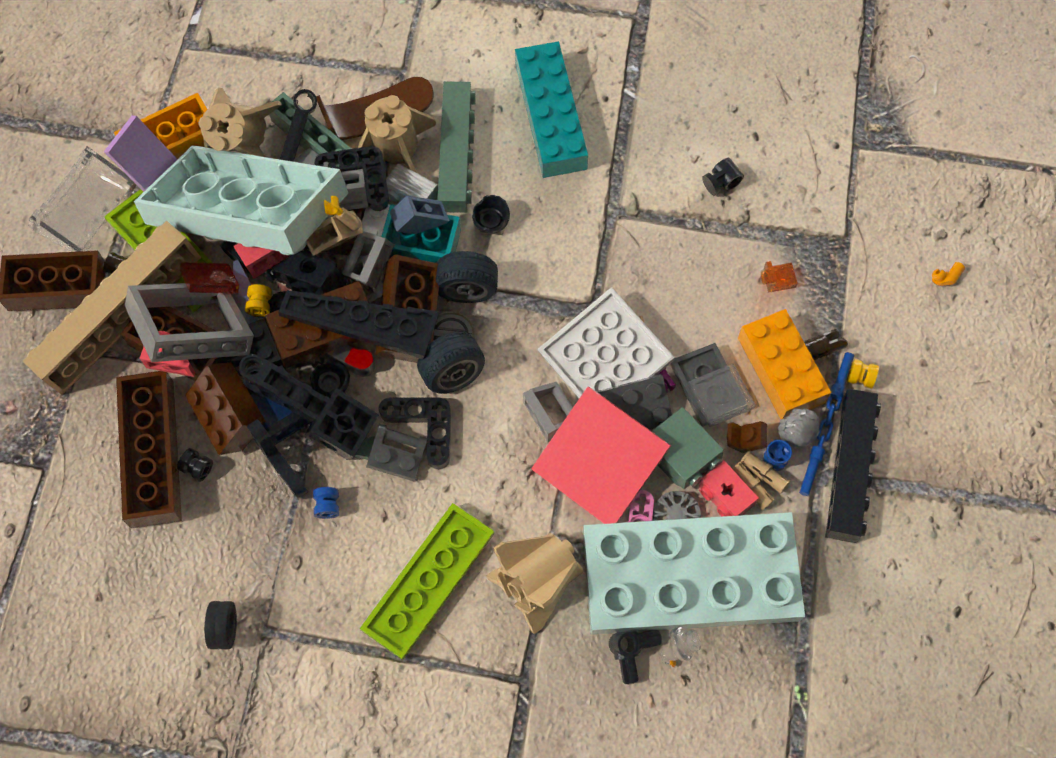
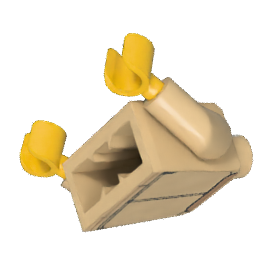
(336, 229)

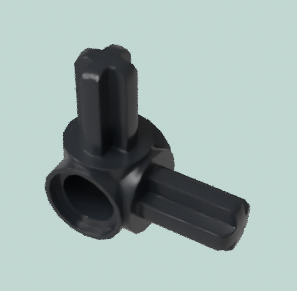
(636, 642)

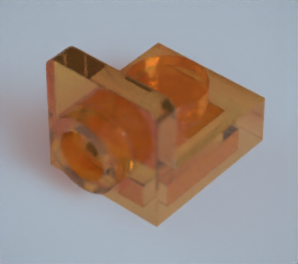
(778, 277)

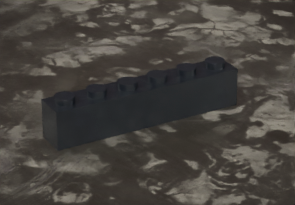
(852, 466)

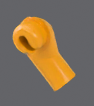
(944, 278)

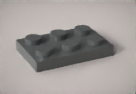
(696, 365)
(642, 399)

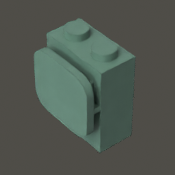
(690, 451)

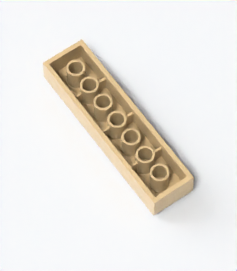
(103, 314)

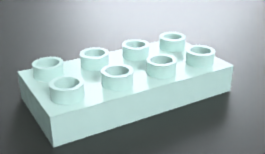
(242, 198)
(692, 573)

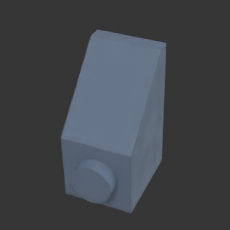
(418, 215)

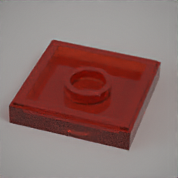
(209, 277)

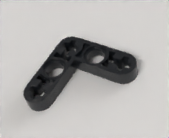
(369, 169)
(427, 415)
(270, 451)

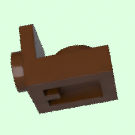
(747, 437)

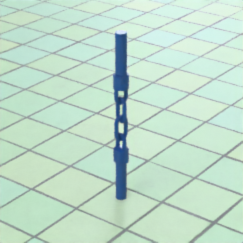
(818, 452)

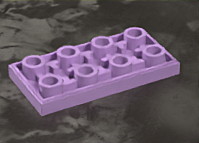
(139, 153)

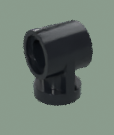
(724, 174)

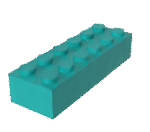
(551, 109)

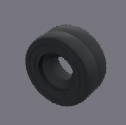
(220, 625)

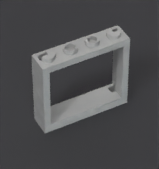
(186, 345)

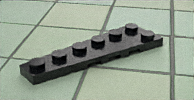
(381, 325)

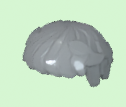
(799, 428)

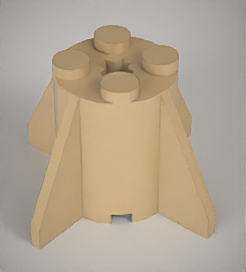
(235, 126)
(394, 129)
(535, 574)

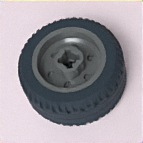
(466, 277)
(451, 363)

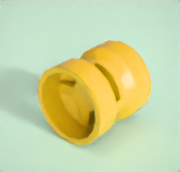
(258, 300)
(857, 372)

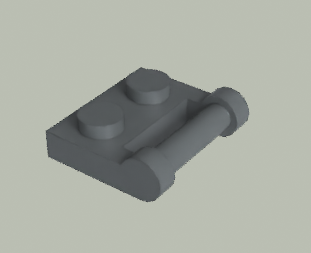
(394, 460)

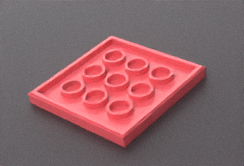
(600, 457)

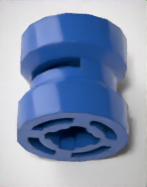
(779, 450)
(326, 503)

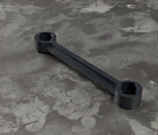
(297, 126)

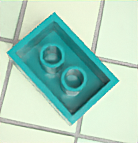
(426, 245)

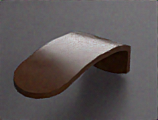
(348, 118)

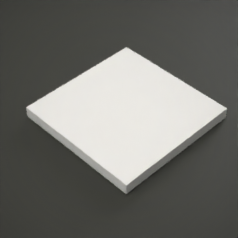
(605, 347)

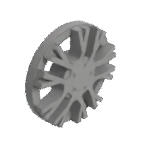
(676, 511)

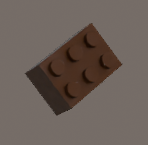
(224, 407)

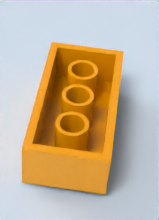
(178, 125)
(783, 364)

